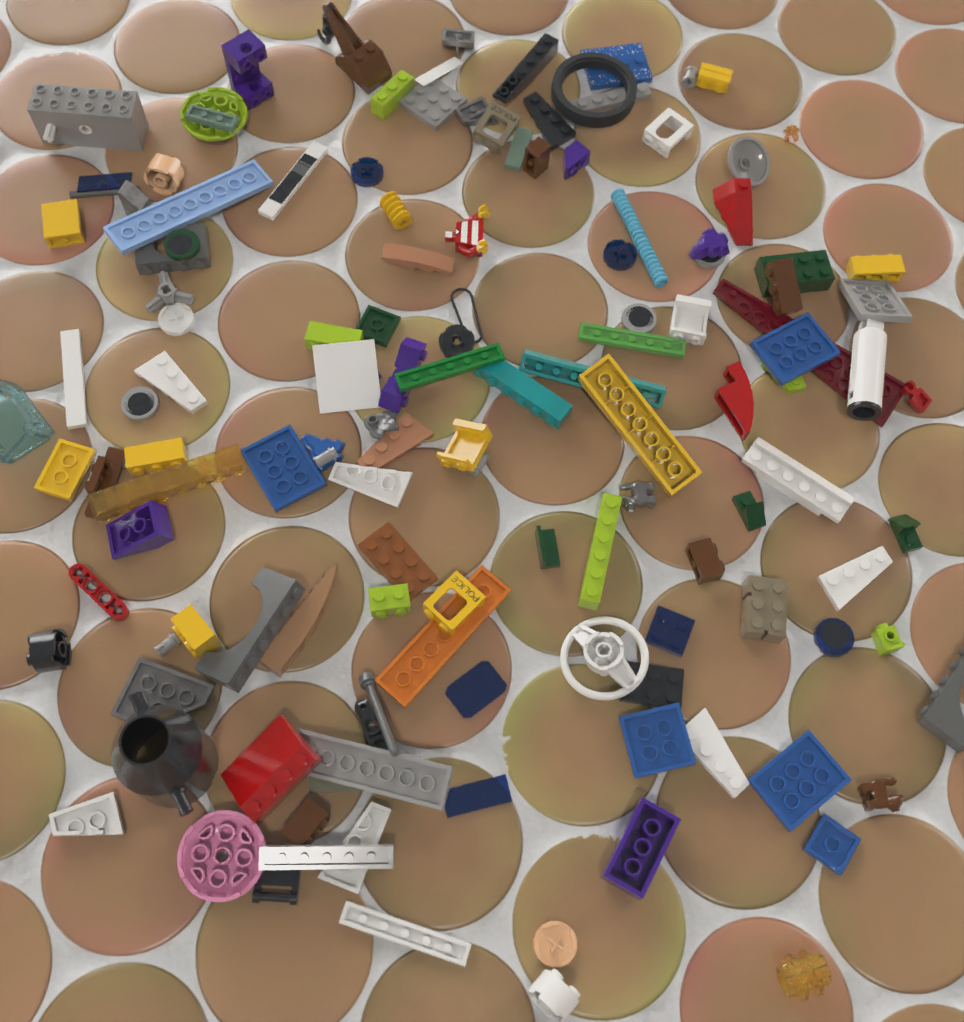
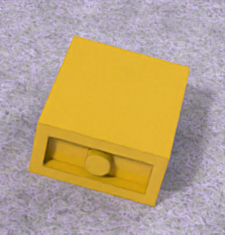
(62, 223)
(466, 445)

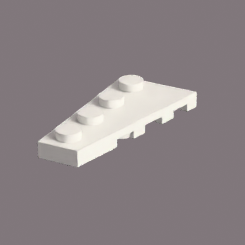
(378, 483)
(714, 754)

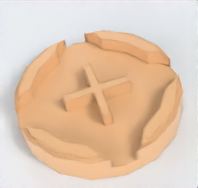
(555, 944)

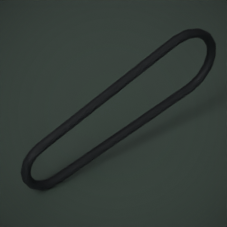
(464, 289)

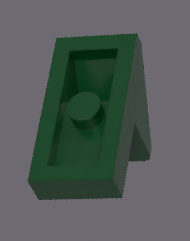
(750, 511)
(905, 533)

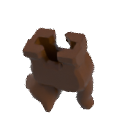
(878, 795)

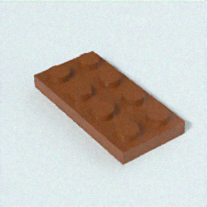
(397, 560)

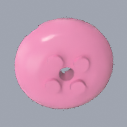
(200, 850)

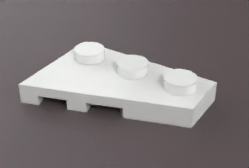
(89, 818)

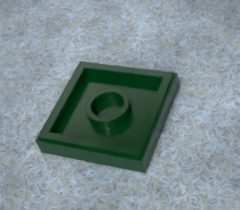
(378, 325)

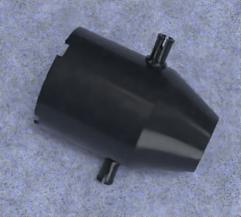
(183, 769)

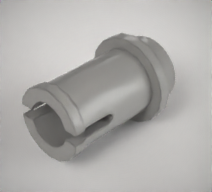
(326, 457)
(478, 470)
(168, 644)

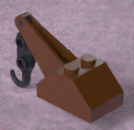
(359, 58)

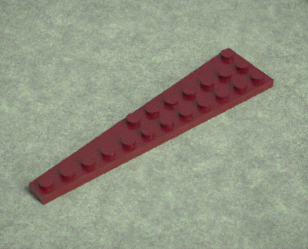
(834, 372)

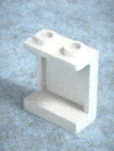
(689, 319)

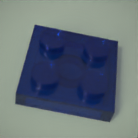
(669, 631)

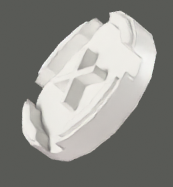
(176, 319)

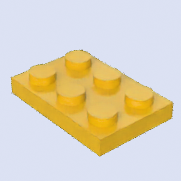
(65, 469)

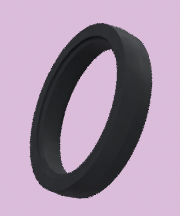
(596, 61)

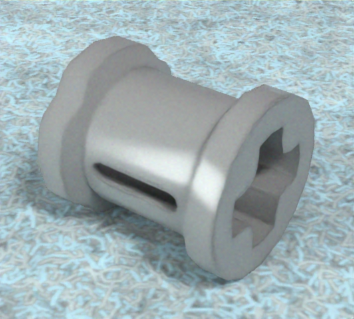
(691, 73)

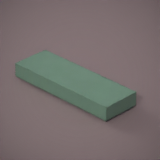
(212, 118)
(517, 149)

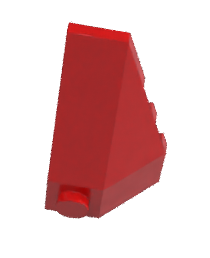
(735, 206)

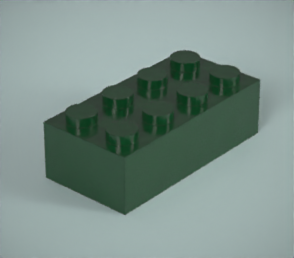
(811, 270)

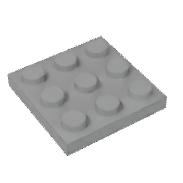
(432, 103)

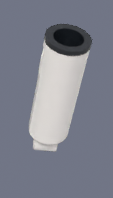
(867, 371)

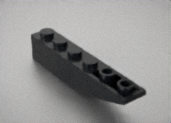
(528, 69)

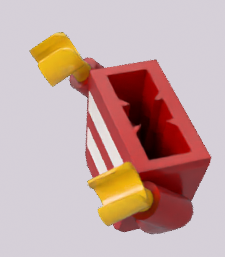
(469, 234)

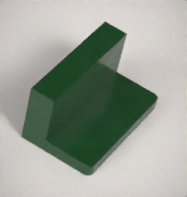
(547, 548)

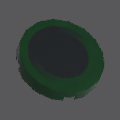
(182, 244)

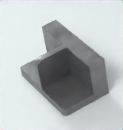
(458, 38)

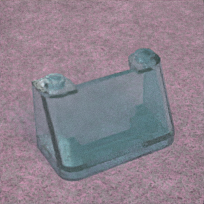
(20, 424)

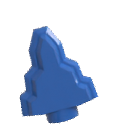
(317, 446)

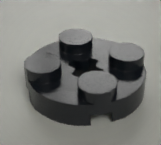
(456, 332)

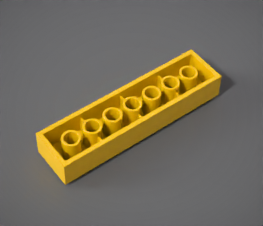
(639, 425)

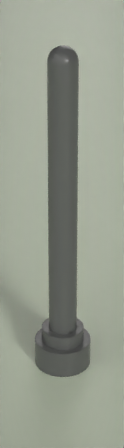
(367, 682)

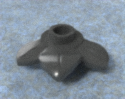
(381, 423)

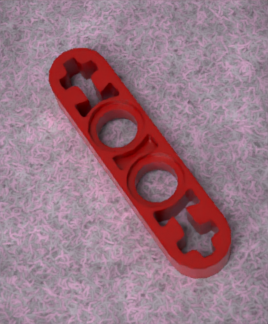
(97, 593)

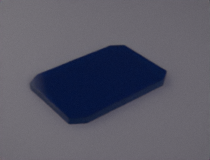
(476, 689)

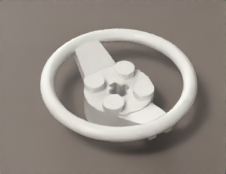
(612, 664)

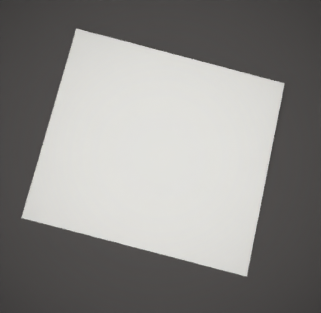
(346, 376)

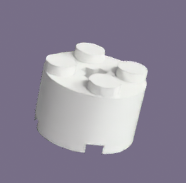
(553, 995)

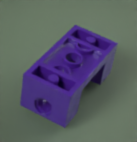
(242, 63)

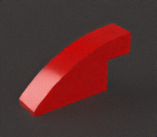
(737, 399)

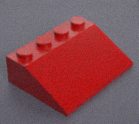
(270, 769)

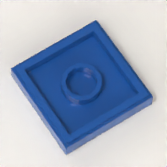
(831, 844)

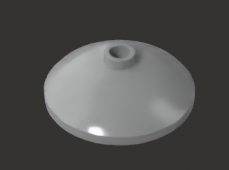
(749, 159)

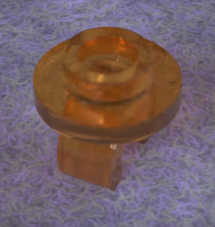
(791, 130)

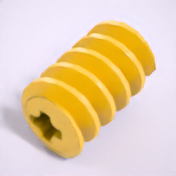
(396, 211)

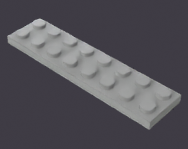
(379, 772)

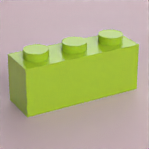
(388, 97)
(323, 333)

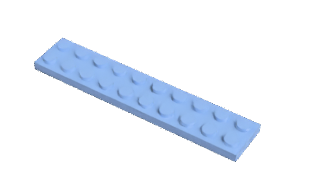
(187, 207)

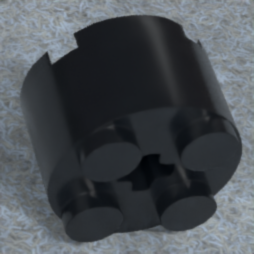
(49, 650)

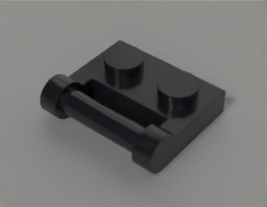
(282, 878)

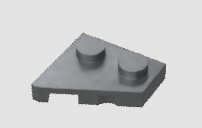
(473, 111)

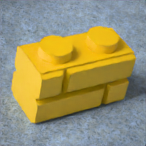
(714, 78)

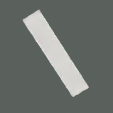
(438, 71)

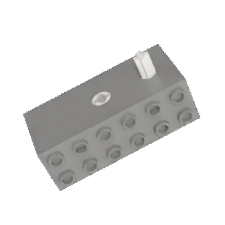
(88, 117)

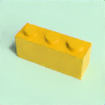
(876, 267)
(154, 456)

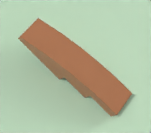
(413, 257)

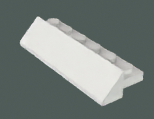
(797, 481)

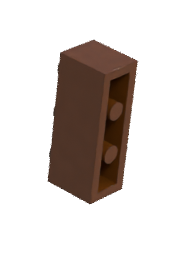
(783, 286)

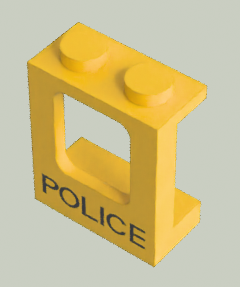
(466, 590)

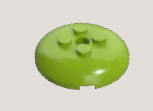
(216, 99)

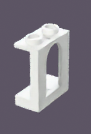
(674, 121)

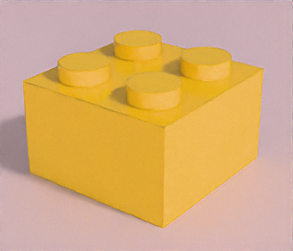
(194, 632)

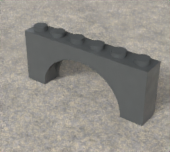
(236, 664)
(943, 713)

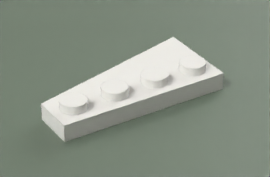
(172, 382)
(850, 578)
(366, 831)

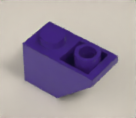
(575, 158)

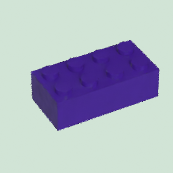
(640, 848)

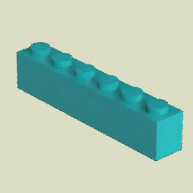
(526, 392)

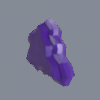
(710, 245)

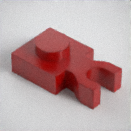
(917, 397)

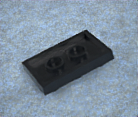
(659, 687)

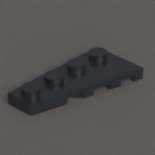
(548, 121)

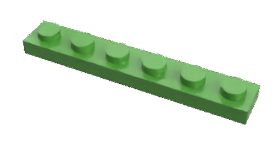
(632, 340)

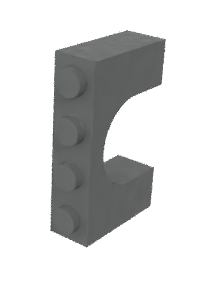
(151, 261)

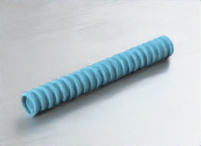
(639, 238)

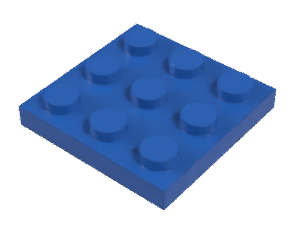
(657, 740)

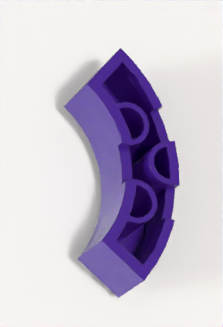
(409, 356)

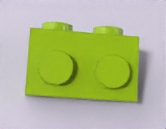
(389, 600)

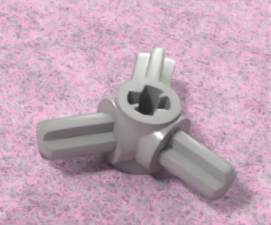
(167, 294)

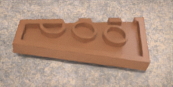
(396, 443)

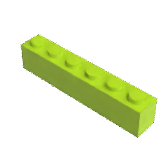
(600, 551)

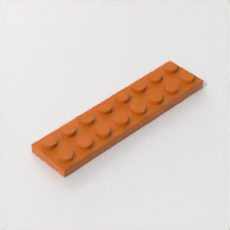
(433, 648)

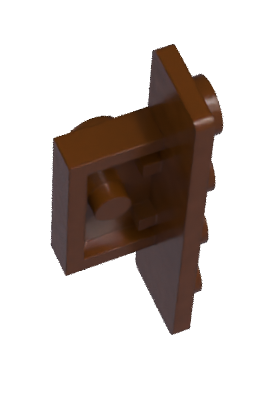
(104, 473)

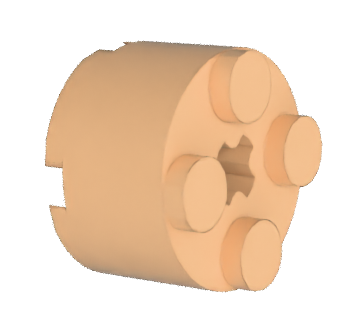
(164, 174)

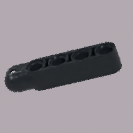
(368, 717)

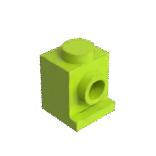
(885, 644)

